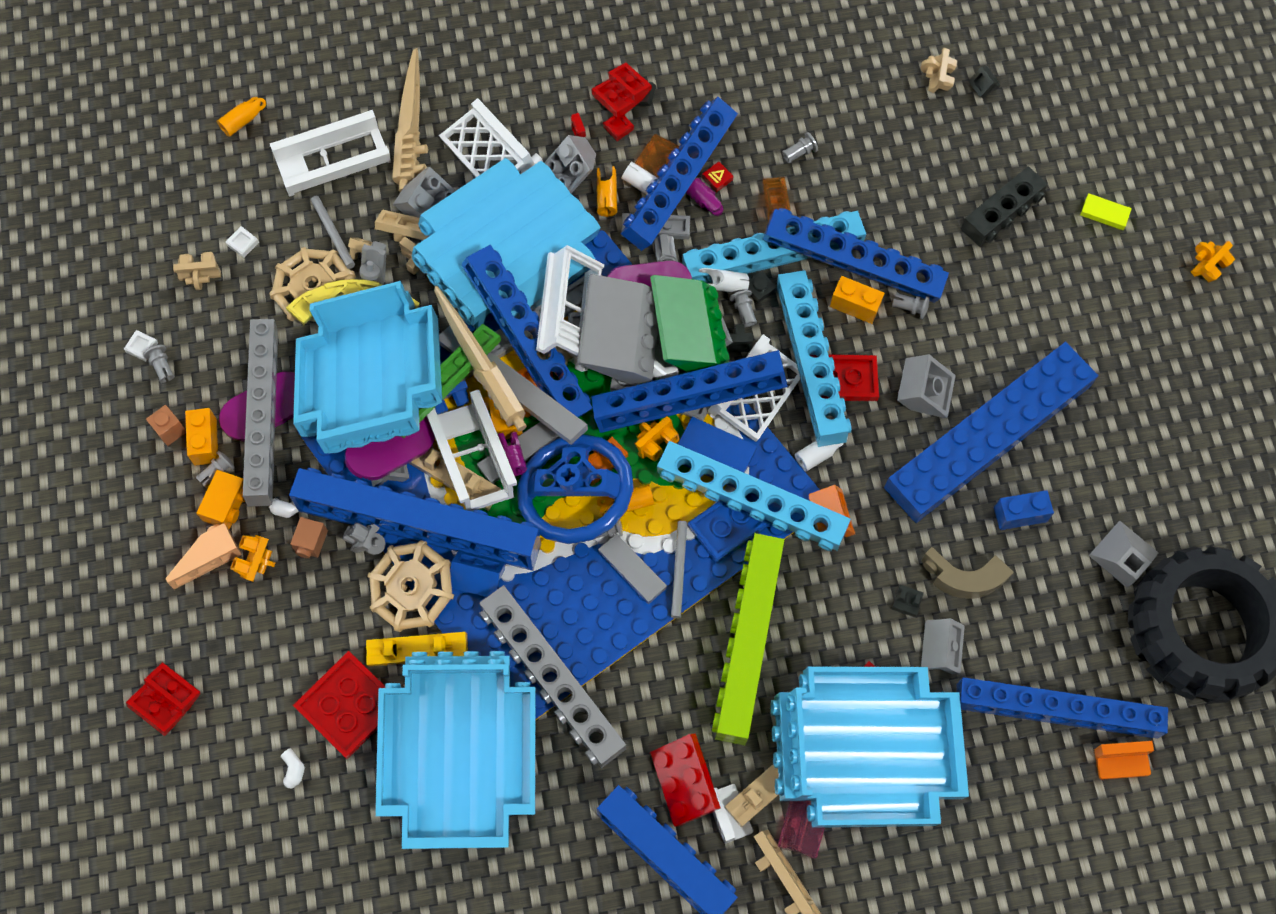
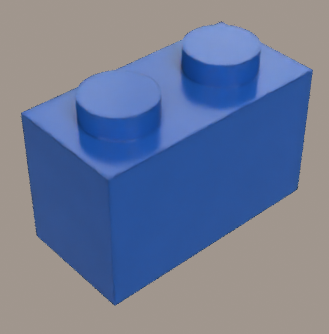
(1023, 510)

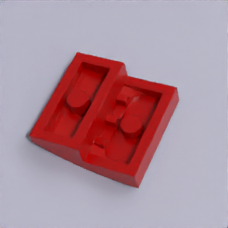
(622, 90)
(163, 699)

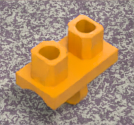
(1209, 257)
(653, 435)
(256, 548)

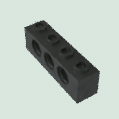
(1025, 183)

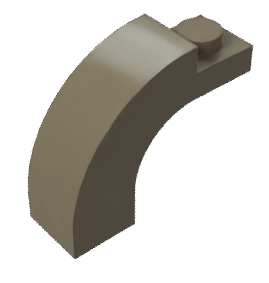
(966, 583)

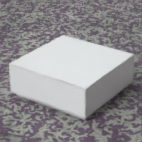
(242, 242)
(139, 344)

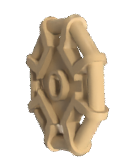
(306, 272)
(414, 599)

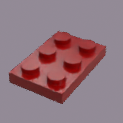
(856, 377)
(685, 780)

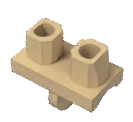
(936, 70)
(197, 272)

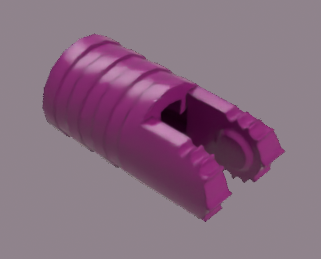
(705, 197)
(514, 453)

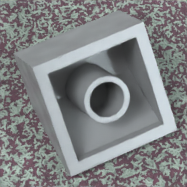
(926, 386)

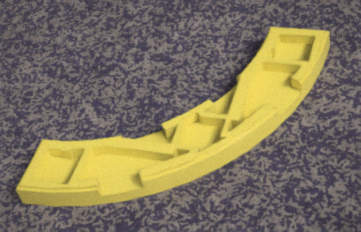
(301, 306)

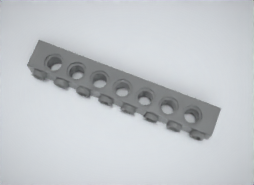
(260, 413)
(503, 602)

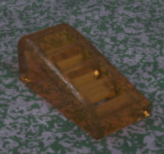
(780, 201)

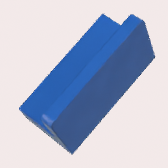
(476, 573)

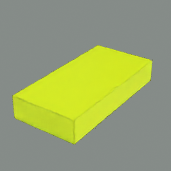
(1105, 211)

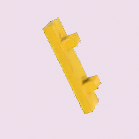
(381, 650)

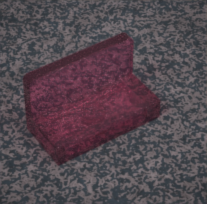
(798, 832)

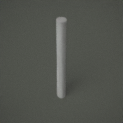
(332, 231)
(679, 569)

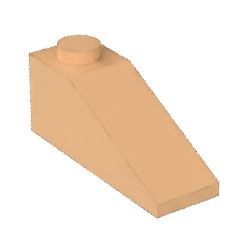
(206, 554)

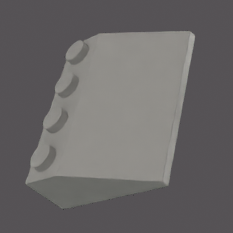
(619, 329)

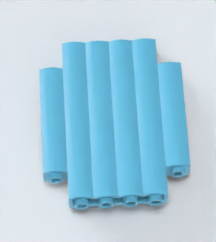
(519, 217)
(366, 368)
(869, 746)
(456, 750)

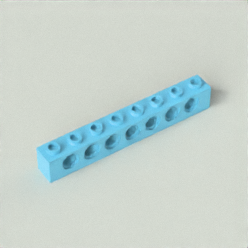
(765, 256)
(826, 430)
(677, 455)

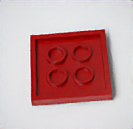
(343, 704)

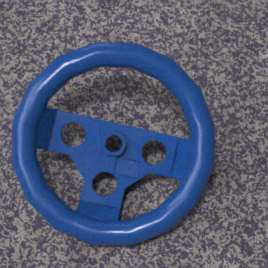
(575, 481)

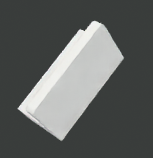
(728, 827)

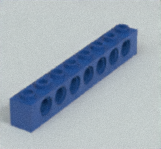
(644, 234)
(934, 275)
(514, 328)
(689, 391)
(1063, 708)

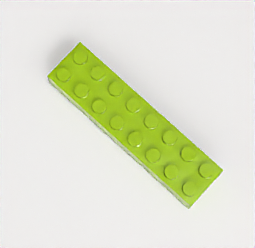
(750, 636)

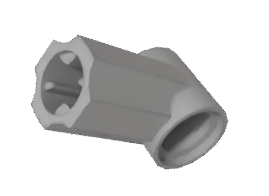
(665, 248)

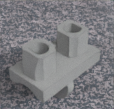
(373, 262)
(364, 538)

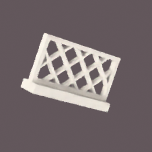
(497, 132)
(762, 346)

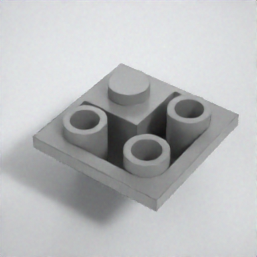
(572, 161)
(422, 193)
(1123, 554)

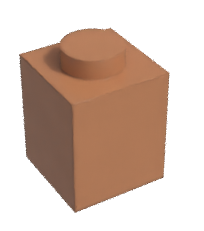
(166, 425)
(308, 538)

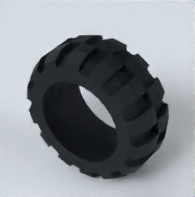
(1166, 652)

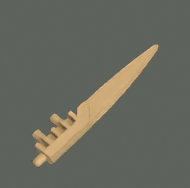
(407, 137)
(485, 371)

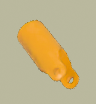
(240, 115)
(607, 195)
(640, 498)

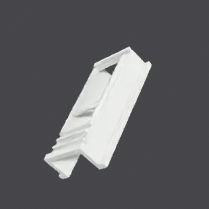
(290, 152)
(552, 327)
(464, 421)

